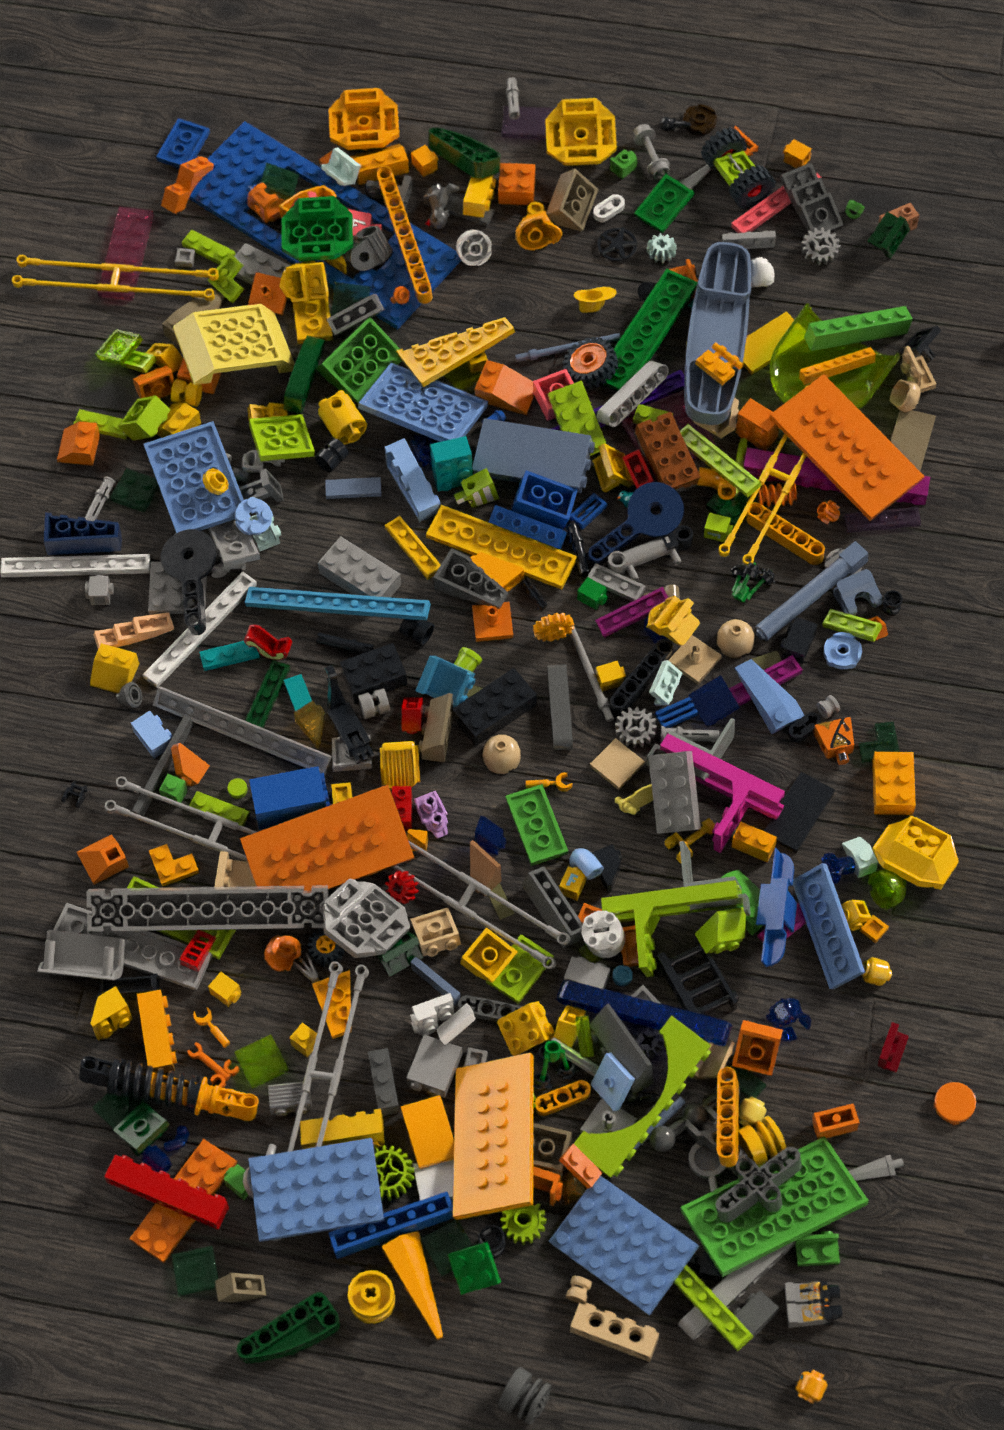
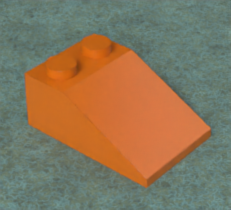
(505, 388)

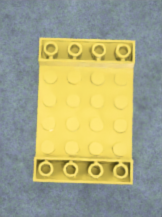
(232, 341)

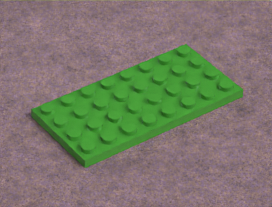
(810, 1201)

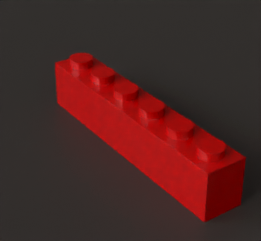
(166, 1191)

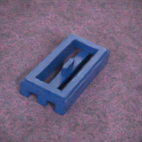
(573, 517)
(690, 706)

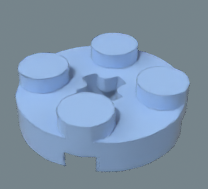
(252, 506)
(839, 660)

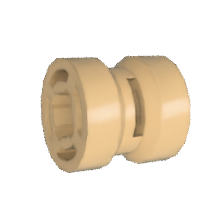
(578, 1289)

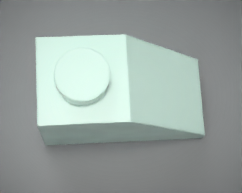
(863, 856)

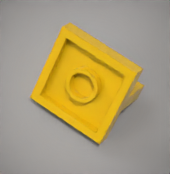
(611, 468)

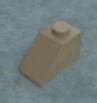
(240, 1287)

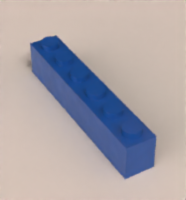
(395, 1223)

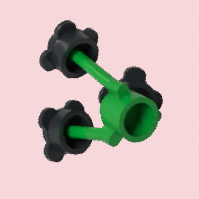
(744, 572)
(548, 1054)

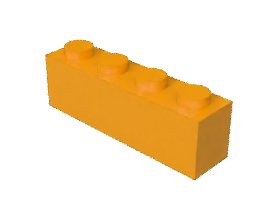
(155, 1030)

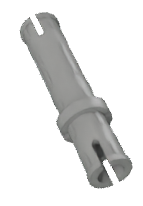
(513, 98)
(101, 496)

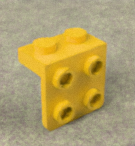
(526, 1028)

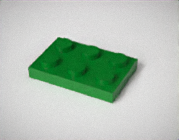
(664, 203)

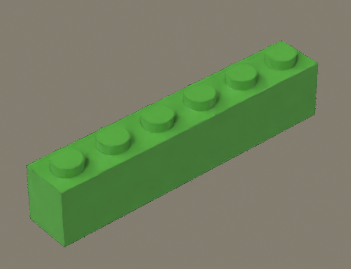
(858, 328)

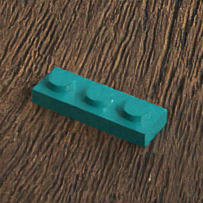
(227, 655)

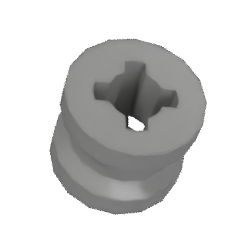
(828, 706)

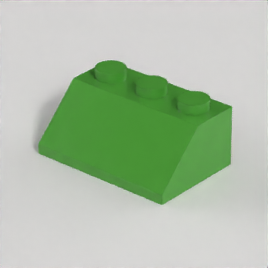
(753, 893)

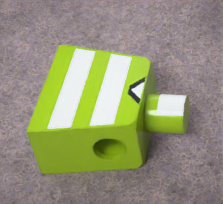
(477, 489)

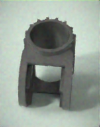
(369, 249)

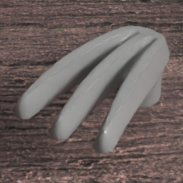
(311, 972)

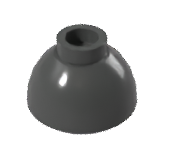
(130, 695)

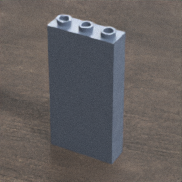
(513, 448)

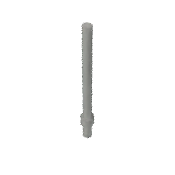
(602, 702)

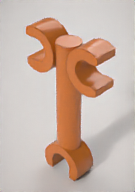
(222, 1074)

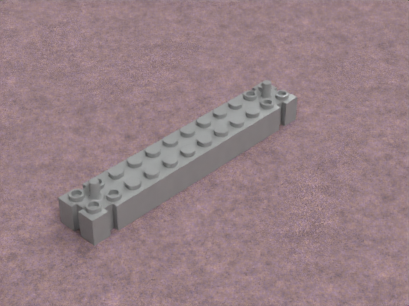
(206, 908)

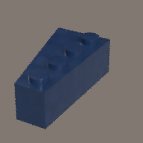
(79, 535)

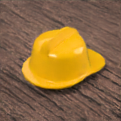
(593, 299)

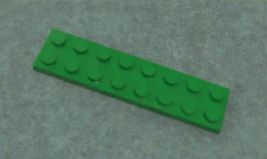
(650, 326)

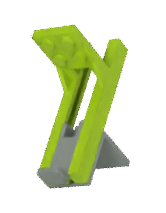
(694, 897)

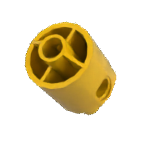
(342, 418)

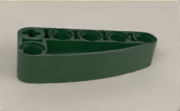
(464, 152)
(303, 374)
(298, 1336)

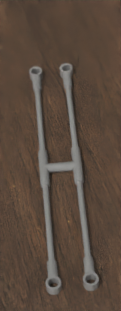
(209, 843)
(461, 907)
(335, 1076)

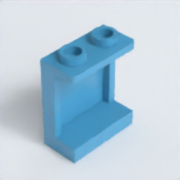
(445, 677)

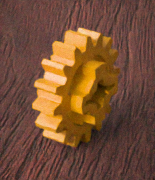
(553, 627)

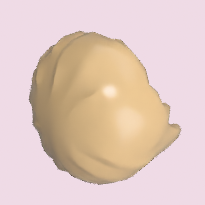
(905, 395)

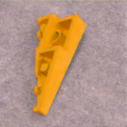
(409, 1263)

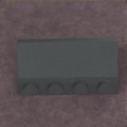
(614, 1038)

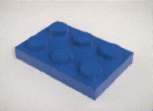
(182, 143)

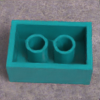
(451, 463)

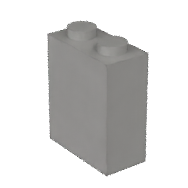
(434, 1066)

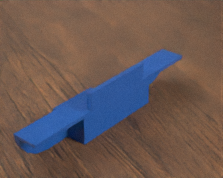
(776, 909)

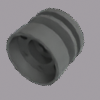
(525, 1396)

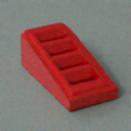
(190, 963)

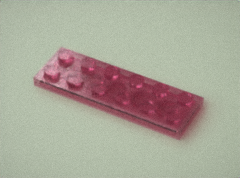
(127, 248)

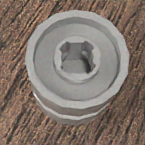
(367, 704)

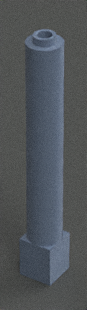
(848, 563)

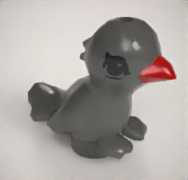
(438, 199)

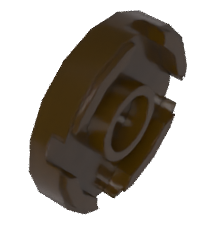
(702, 119)

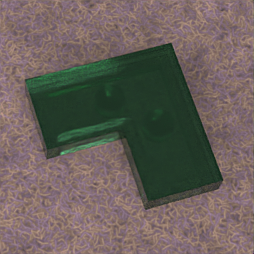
(885, 742)

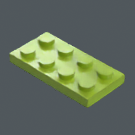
(576, 412)

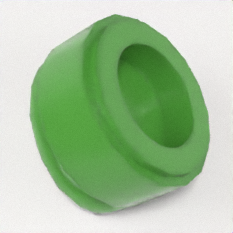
(855, 206)

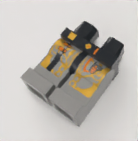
(810, 1304)

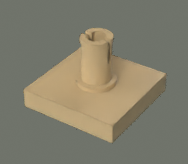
(695, 659)

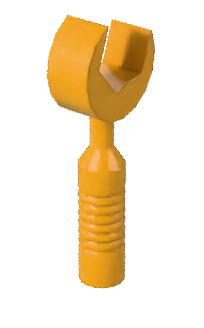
(562, 787)
(214, 1029)

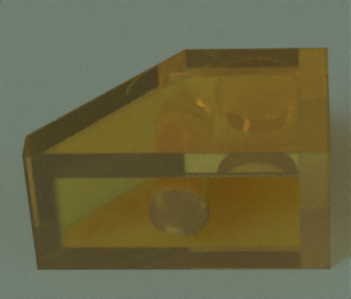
(311, 721)

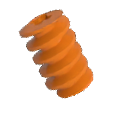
(772, 495)

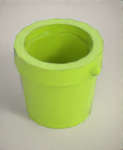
(468, 659)

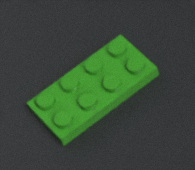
(536, 825)

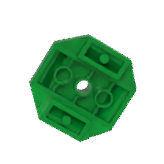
(315, 217)

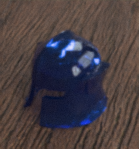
(786, 1012)

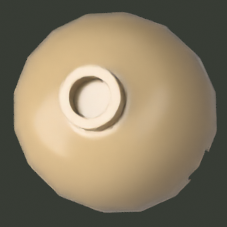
(735, 638)
(501, 754)

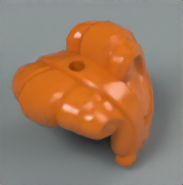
(282, 952)

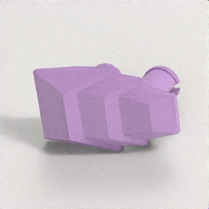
(432, 813)

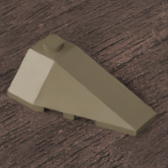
(194, 305)

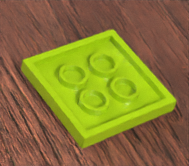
(281, 437)

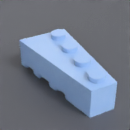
(411, 480)

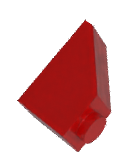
(412, 714)

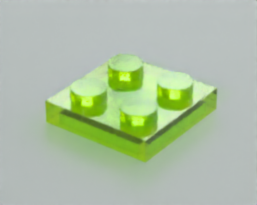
(119, 347)
(261, 1061)

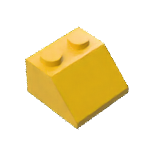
(179, 419)
(113, 668)
(488, 956)

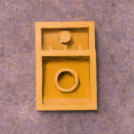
(429, 1131)

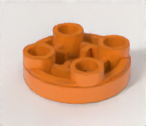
(955, 1102)

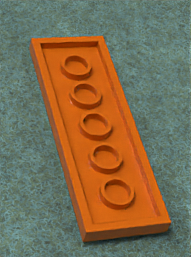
(165, 1228)

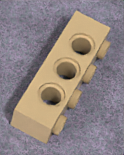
(621, 1342)

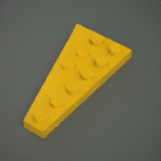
(452, 350)

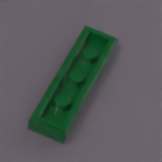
(267, 693)

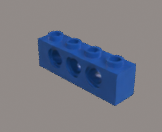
(528, 527)

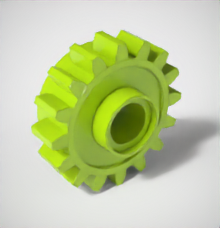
(523, 1232)

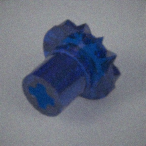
(838, 866)

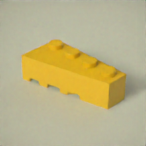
(344, 1129)

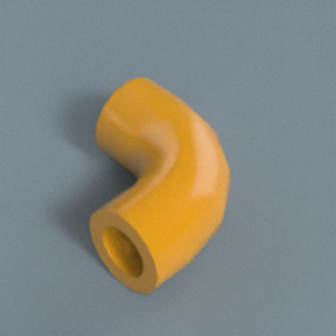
(712, 479)

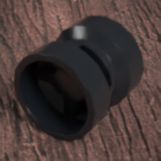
(892, 602)

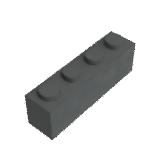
(552, 904)

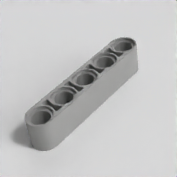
(632, 393)

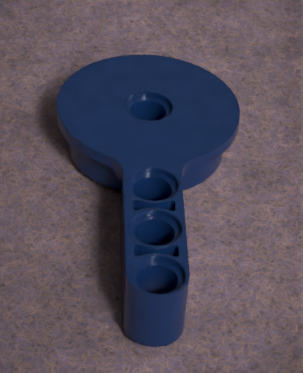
(641, 520)

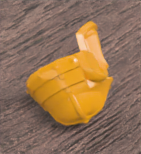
(537, 232)

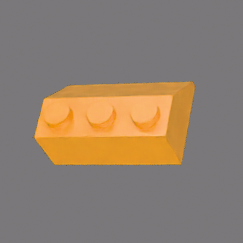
(371, 161)

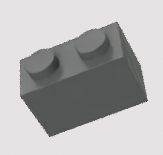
(756, 1313)

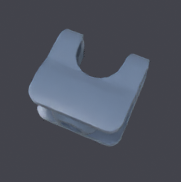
(855, 586)

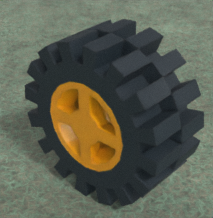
(318, 943)

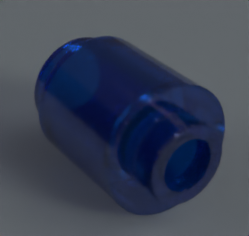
(156, 1159)

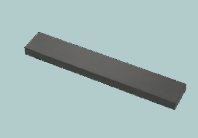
(163, 766)

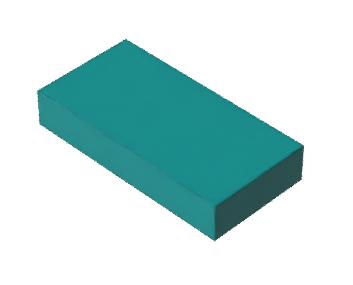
(297, 691)

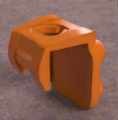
(264, 204)

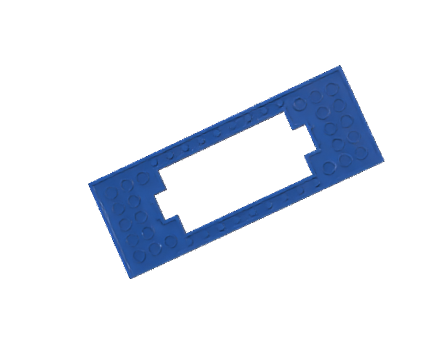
(242, 163)

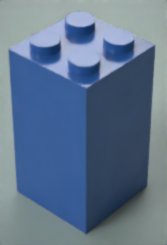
(288, 796)

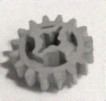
(820, 246)
(632, 733)

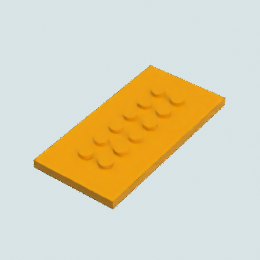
(493, 1137)

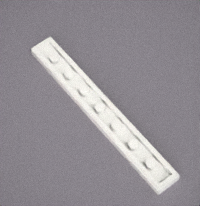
(75, 565)
(187, 642)

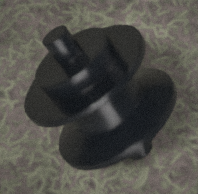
(645, 289)

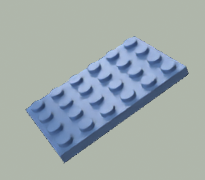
(430, 410)
(179, 470)
(316, 1189)
(624, 1244)

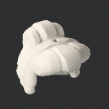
(761, 273)

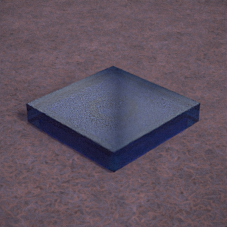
(714, 701)

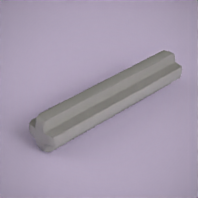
(576, 1058)

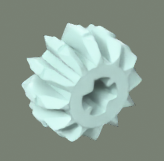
(661, 248)

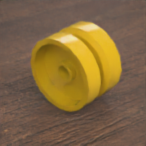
(360, 1294)

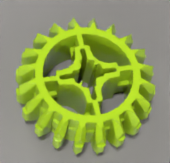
(395, 1174)

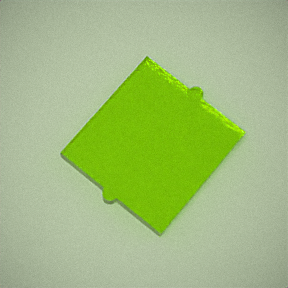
(463, 379)

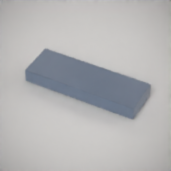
(353, 488)
(434, 979)

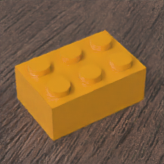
(893, 783)

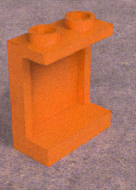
(549, 1183)

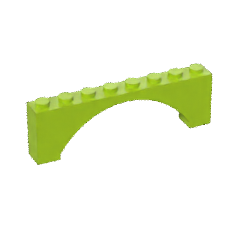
(683, 1054)

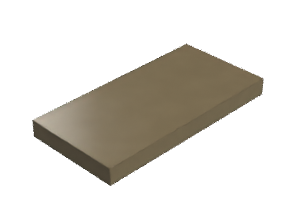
(913, 435)

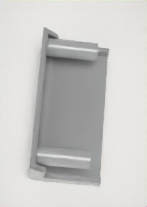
(83, 955)

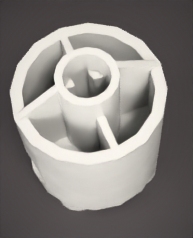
(603, 934)

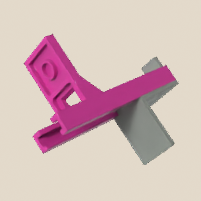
(727, 779)

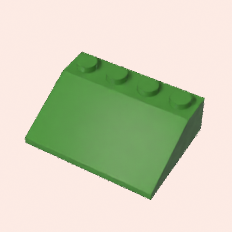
(360, 360)

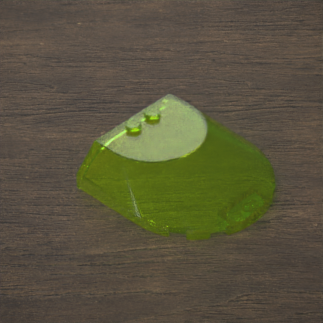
(794, 354)

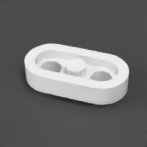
(608, 209)

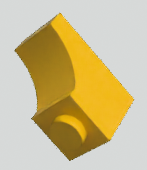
(166, 355)

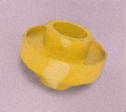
(215, 481)

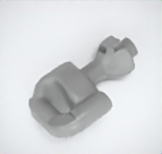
(253, 458)

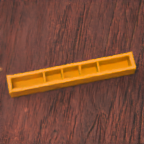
(837, 365)

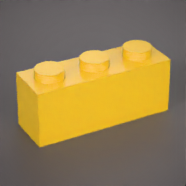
(478, 195)

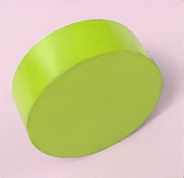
(237, 788)

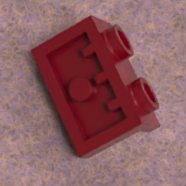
(893, 1049)

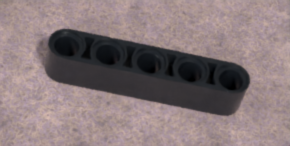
(639, 685)

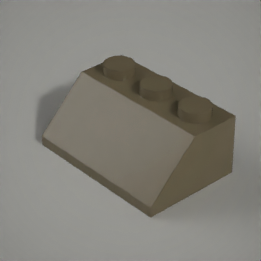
(572, 200)
(437, 728)

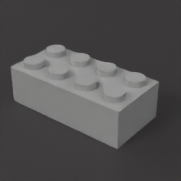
(358, 571)
(674, 792)

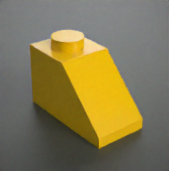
(566, 1026)

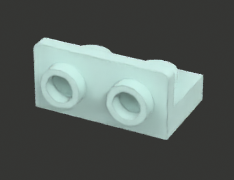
(342, 168)
(268, 538)
(665, 683)

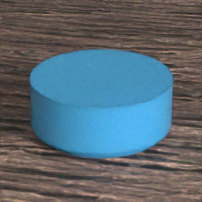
(622, 975)

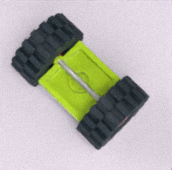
(726, 154)

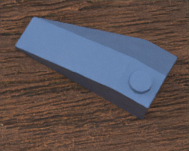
(771, 700)

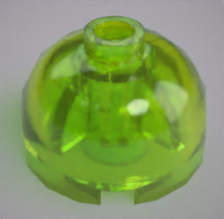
(887, 888)

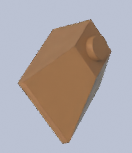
(483, 867)

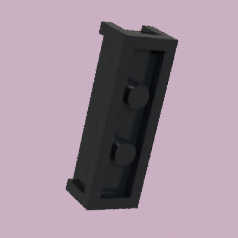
(130, 986)

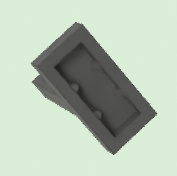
(373, 190)
(263, 488)

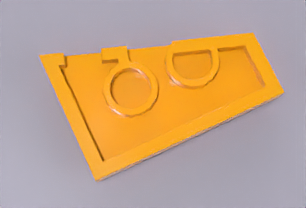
(339, 1003)

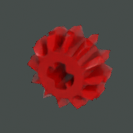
(407, 893)

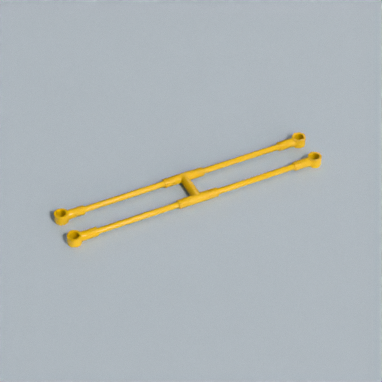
(116, 268)
(768, 470)

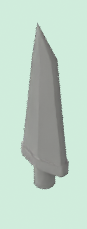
(692, 180)
(877, 1168)

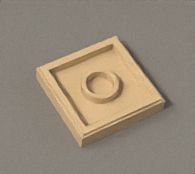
(617, 763)

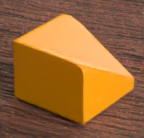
(419, 838)

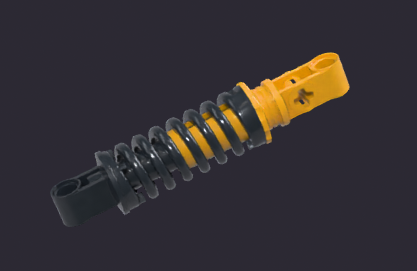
(167, 1087)

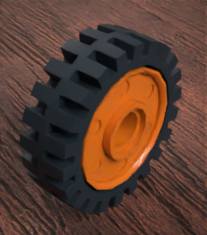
(591, 362)

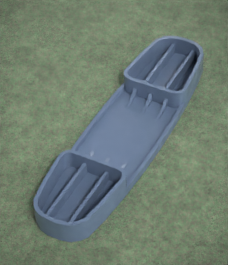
(721, 317)

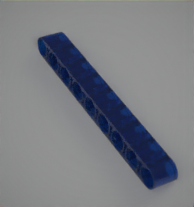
(642, 1011)

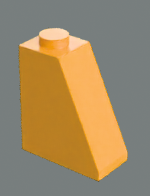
(503, 572)

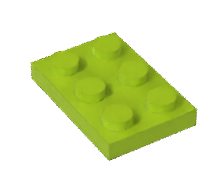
(520, 972)

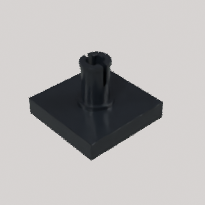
(920, 341)

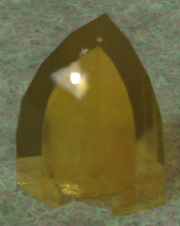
(572, 1188)

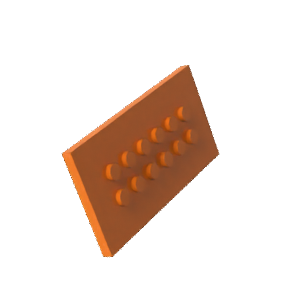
(846, 447)
(331, 844)

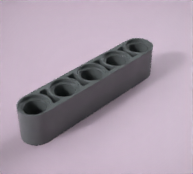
(560, 707)

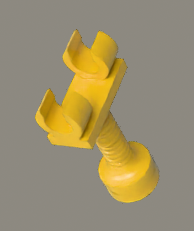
(671, 841)

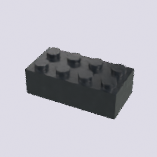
(494, 706)

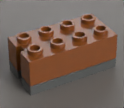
(667, 453)

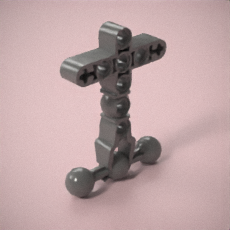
(729, 1205)

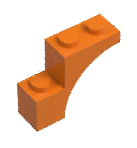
(189, 174)

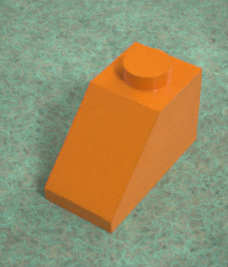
(188, 765)

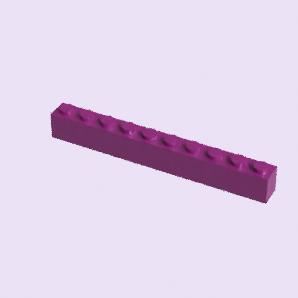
(812, 476)

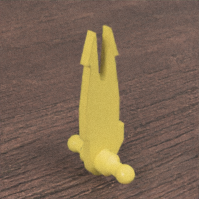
(634, 802)

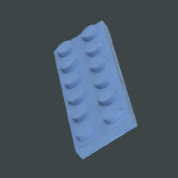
(828, 926)

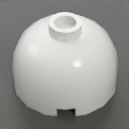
(474, 247)

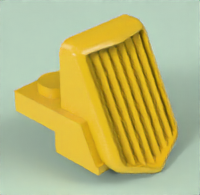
(305, 281)
(673, 620)
(399, 764)

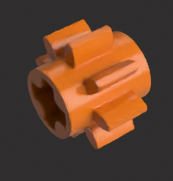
(828, 512)

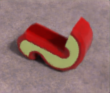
(267, 644)

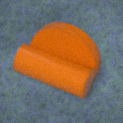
(401, 295)

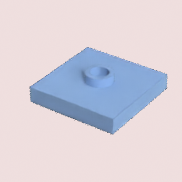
(612, 1081)

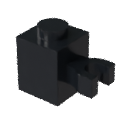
(707, 1267)

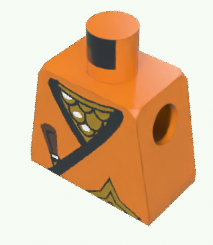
(835, 739)

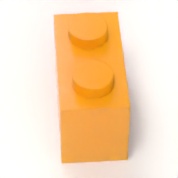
(754, 842)

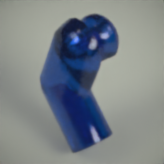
(179, 1141)

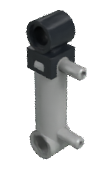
(665, 545)

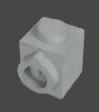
(99, 590)

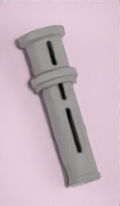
(693, 735)

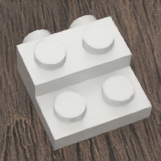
(427, 1014)

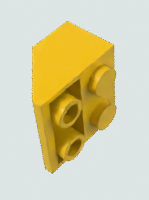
(110, 1014)

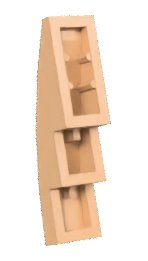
(138, 630)

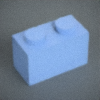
(151, 733)

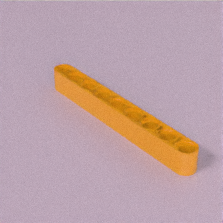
(405, 241)

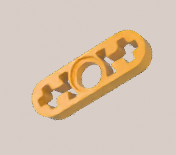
(578, 1097)

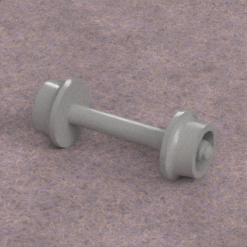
(659, 166)

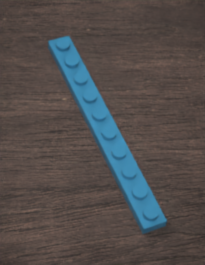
(338, 603)

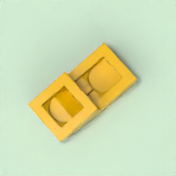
(270, 410)

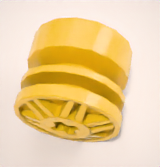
(762, 1142)

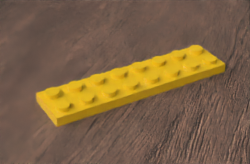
(476, 536)

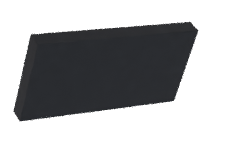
(800, 812)

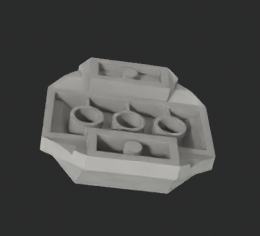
(364, 919)

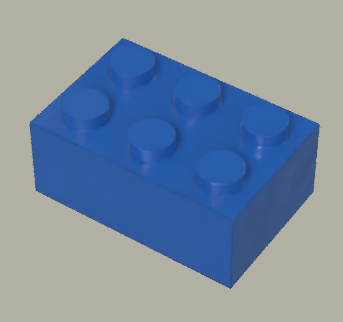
(544, 500)

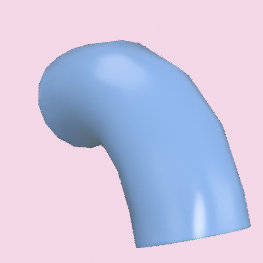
(586, 863)

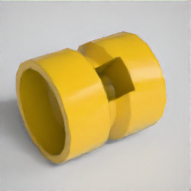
(186, 393)

